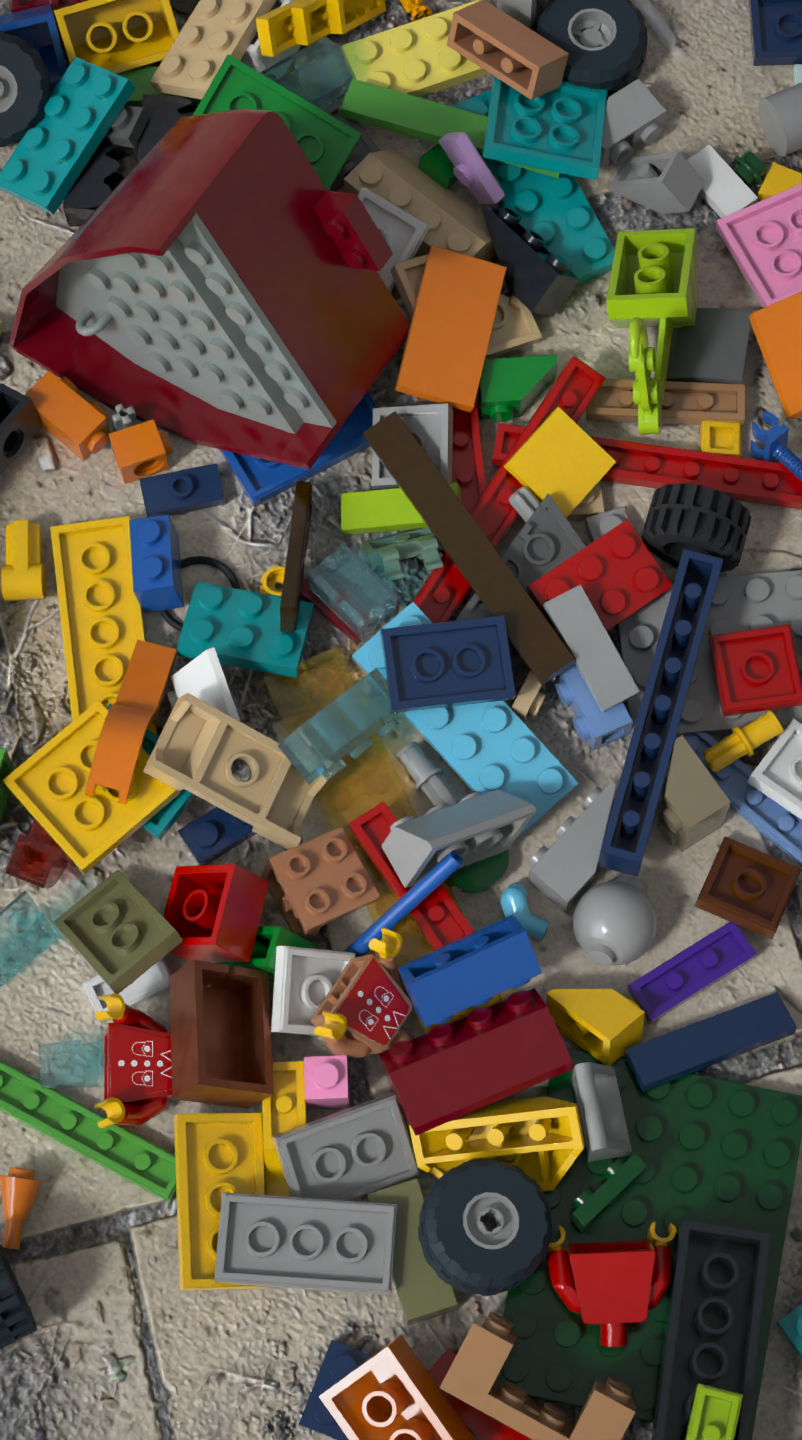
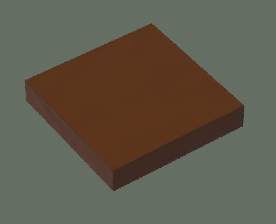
(748, 887)

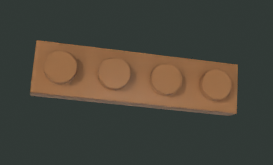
(682, 403)

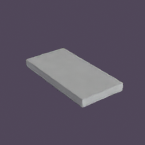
(306, 1243)

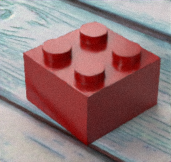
(215, 912)

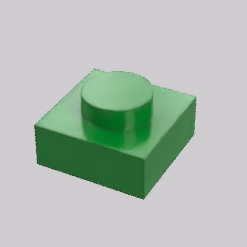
(438, 166)

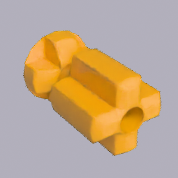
(416, 9)

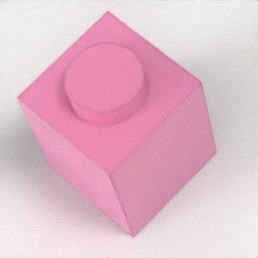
(326, 1082)

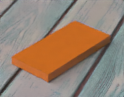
(450, 328)

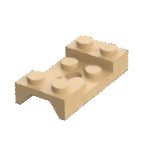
(198, 756)

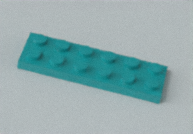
(552, 209)

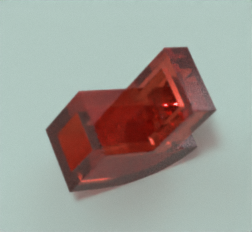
(37, 858)

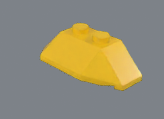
(531, 1133)

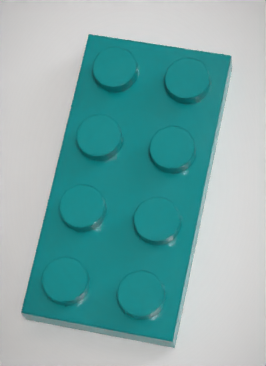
(68, 135)

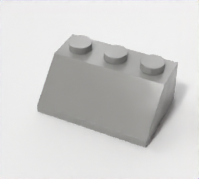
(473, 827)

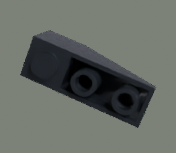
(532, 272)

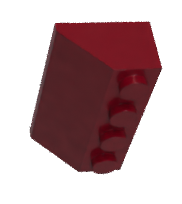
(475, 1061)

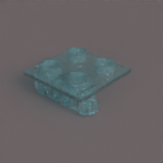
(22, 935)

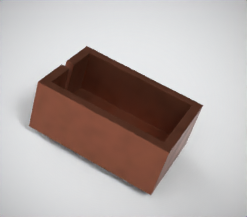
(220, 1035)

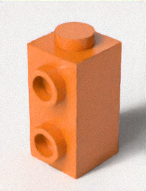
(68, 416)

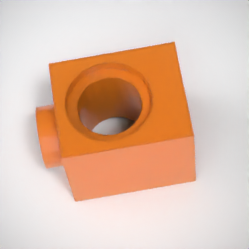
(140, 451)

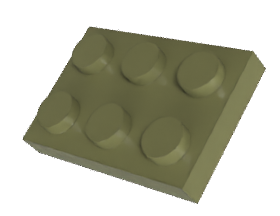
(118, 931)

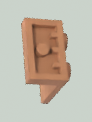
(318, 883)

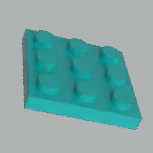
(547, 133)

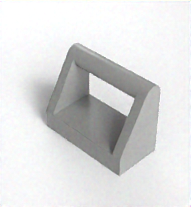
(600, 1111)

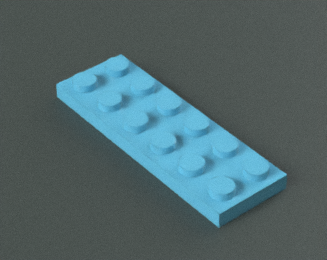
(482, 740)

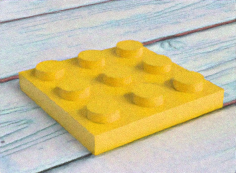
(54, 788)

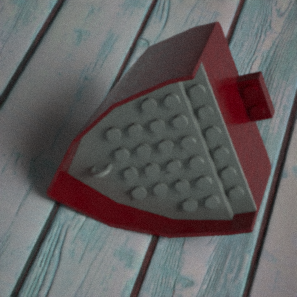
(221, 294)

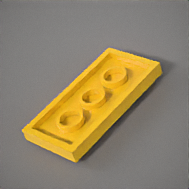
(212, 1157)

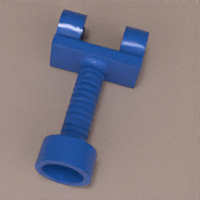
(775, 445)

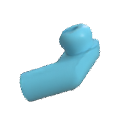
(515, 903)

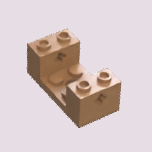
(473, 1378)

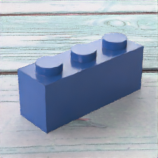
(470, 971)

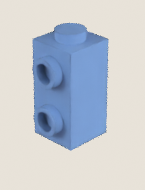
(590, 722)

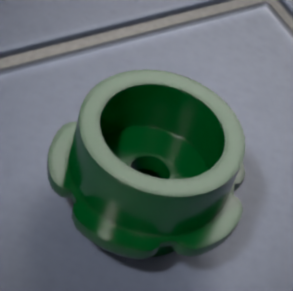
(750, 168)

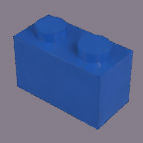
(156, 563)

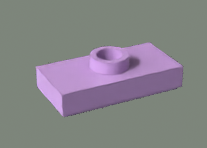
(471, 168)

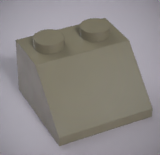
(691, 799)

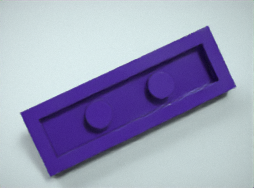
(691, 971)

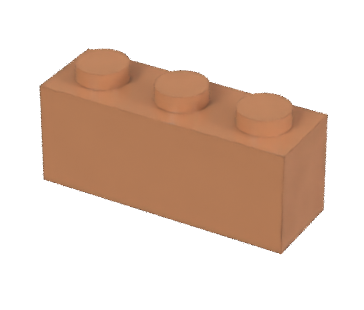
(507, 49)

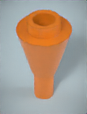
(18, 1195)

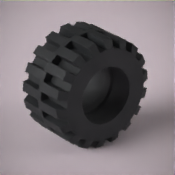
(697, 521)

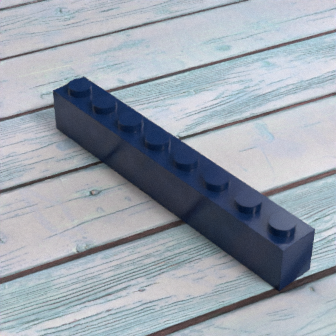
(660, 713)

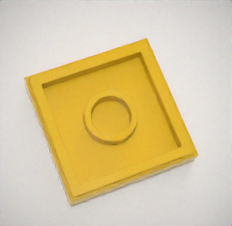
(560, 462)

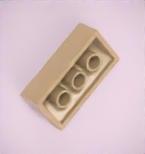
(452, 220)

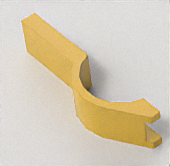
(281, 1113)

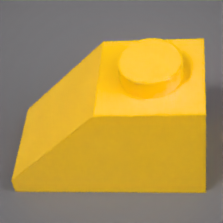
(597, 1020)

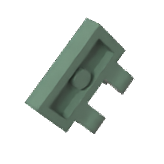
(389, 550)

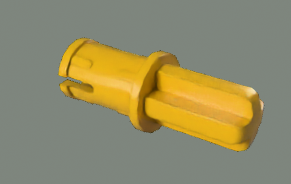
(742, 741)

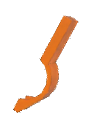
(130, 718)

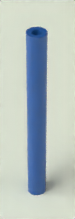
(407, 902)

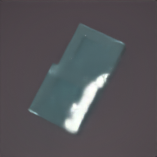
(71, 1064)

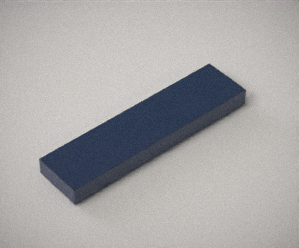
(710, 1041)

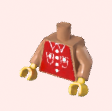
(366, 1003)

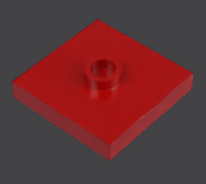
(756, 670)

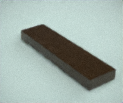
(296, 557)

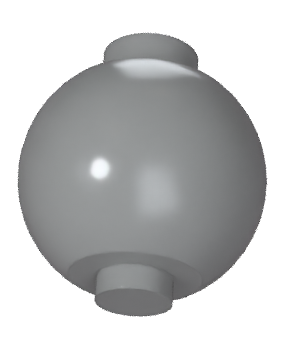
(615, 921)

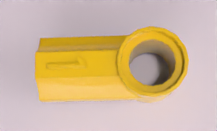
(24, 572)

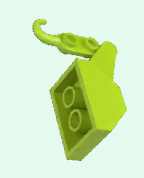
(652, 287)

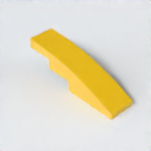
(311, 20)

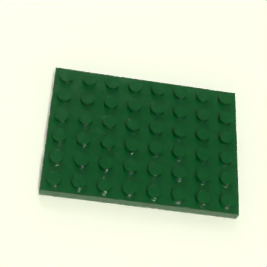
(712, 1158)

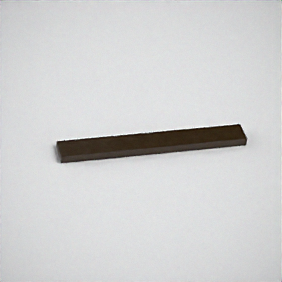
(468, 548)

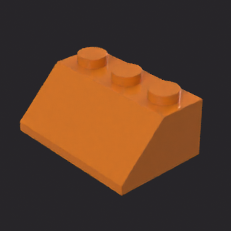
(780, 341)
(393, 1400)

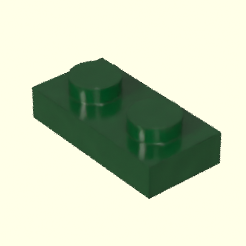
(592, 1203)

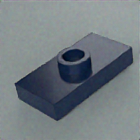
(182, 491)

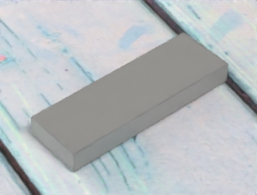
(591, 648)

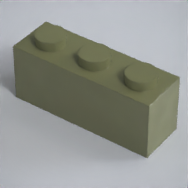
(416, 1283)

